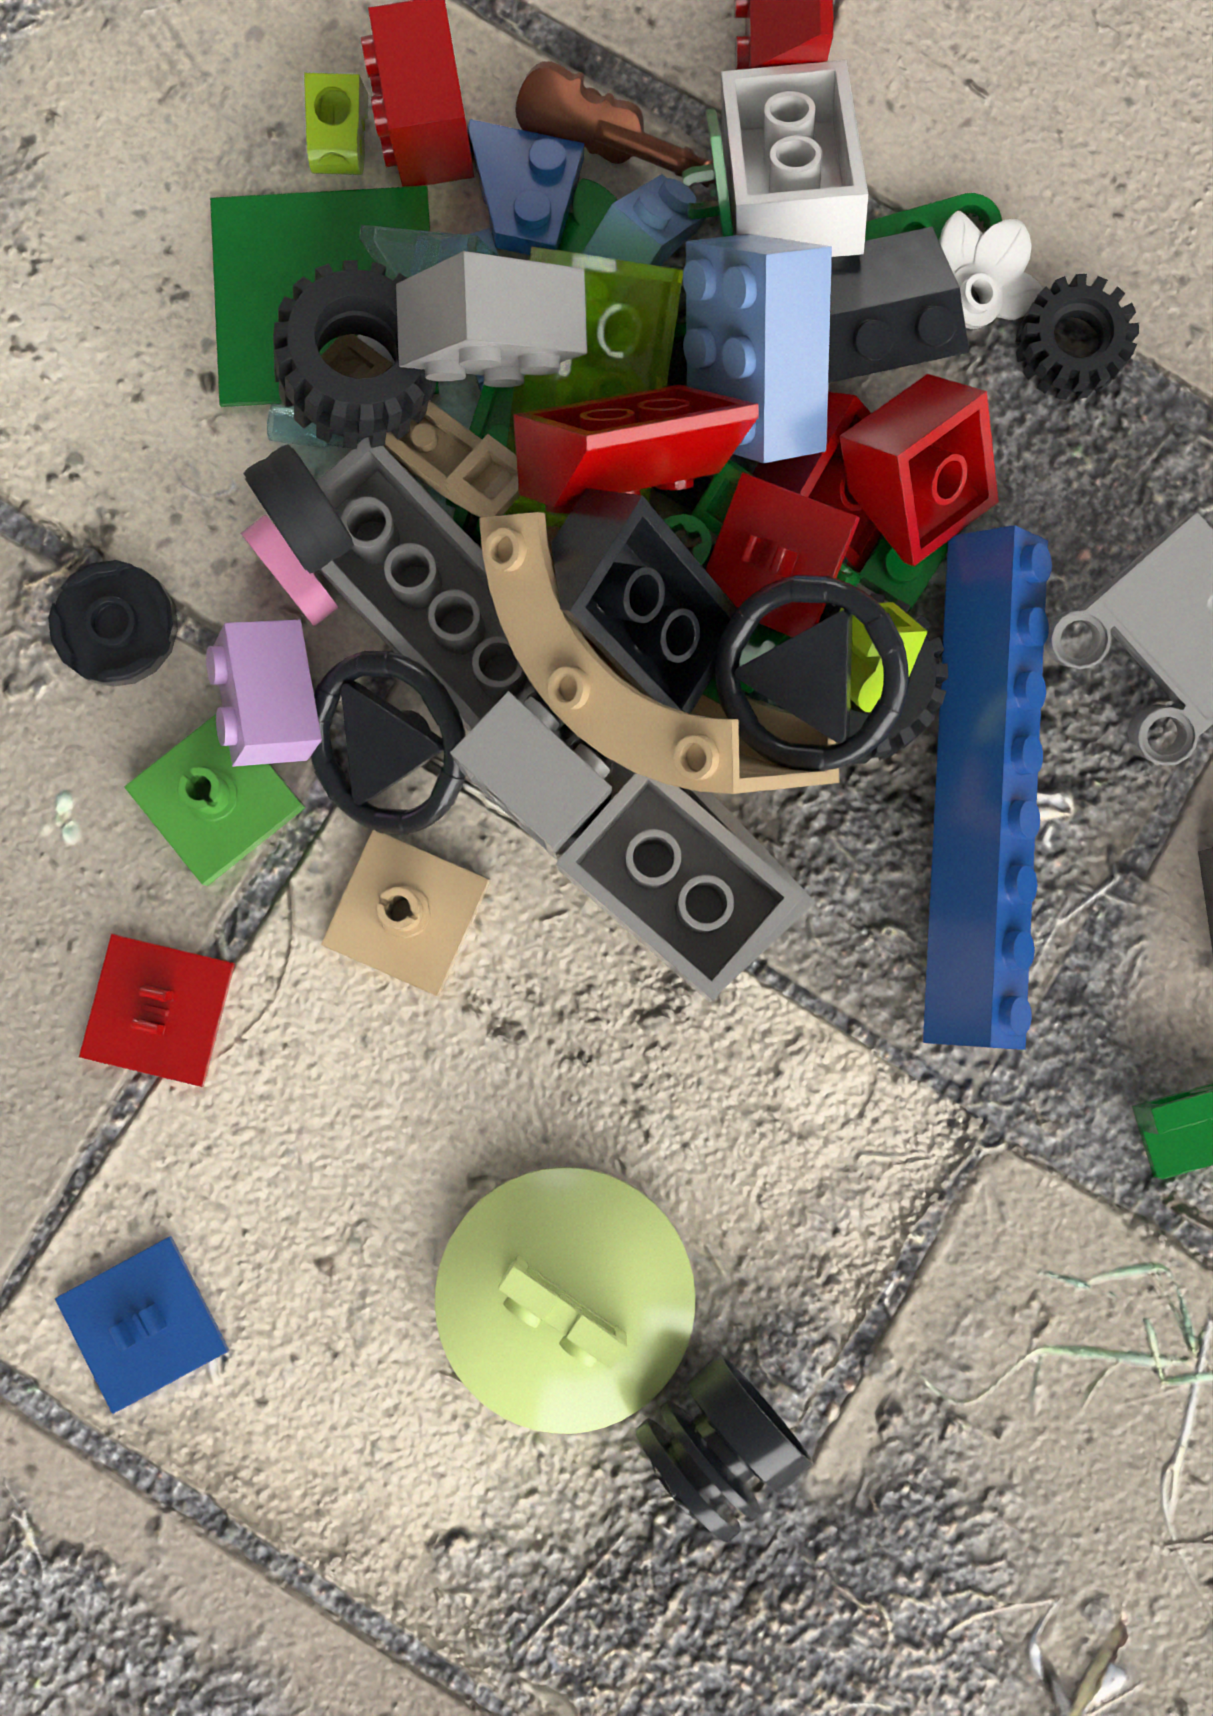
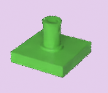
(210, 808)

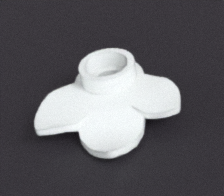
(992, 266)

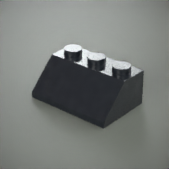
(894, 306)
(640, 596)

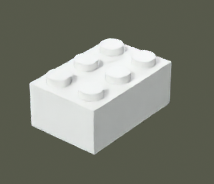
(795, 155)

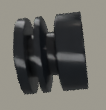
(722, 1448)

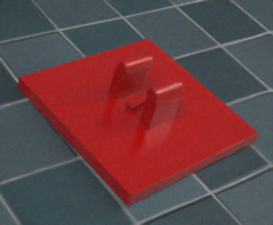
(775, 537)
(157, 1010)

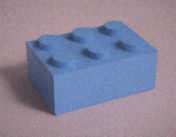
(762, 336)

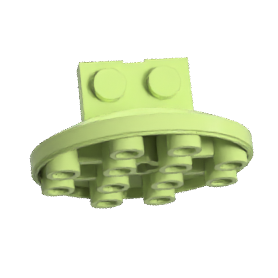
(565, 1300)

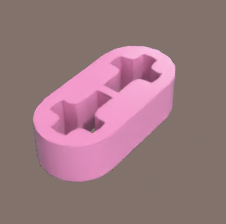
(288, 571)

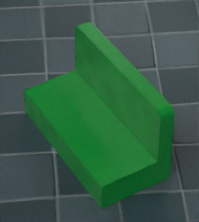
(1177, 1131)

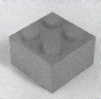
(491, 318)
(533, 774)

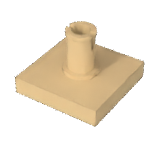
(405, 912)

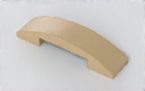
(439, 449)

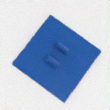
(142, 1324)

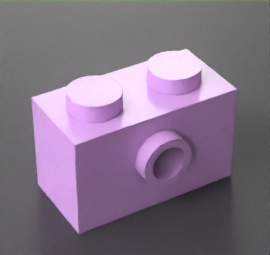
(264, 692)

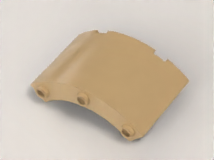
(601, 704)

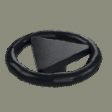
(811, 673)
(386, 742)

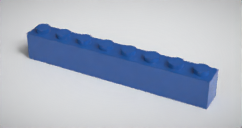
(987, 790)

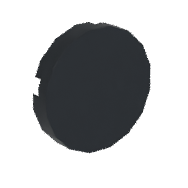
(113, 623)

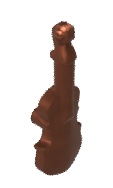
(561, 106)

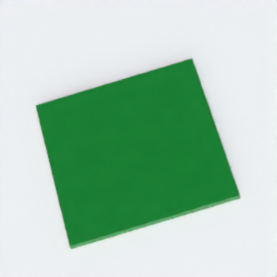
(271, 243)

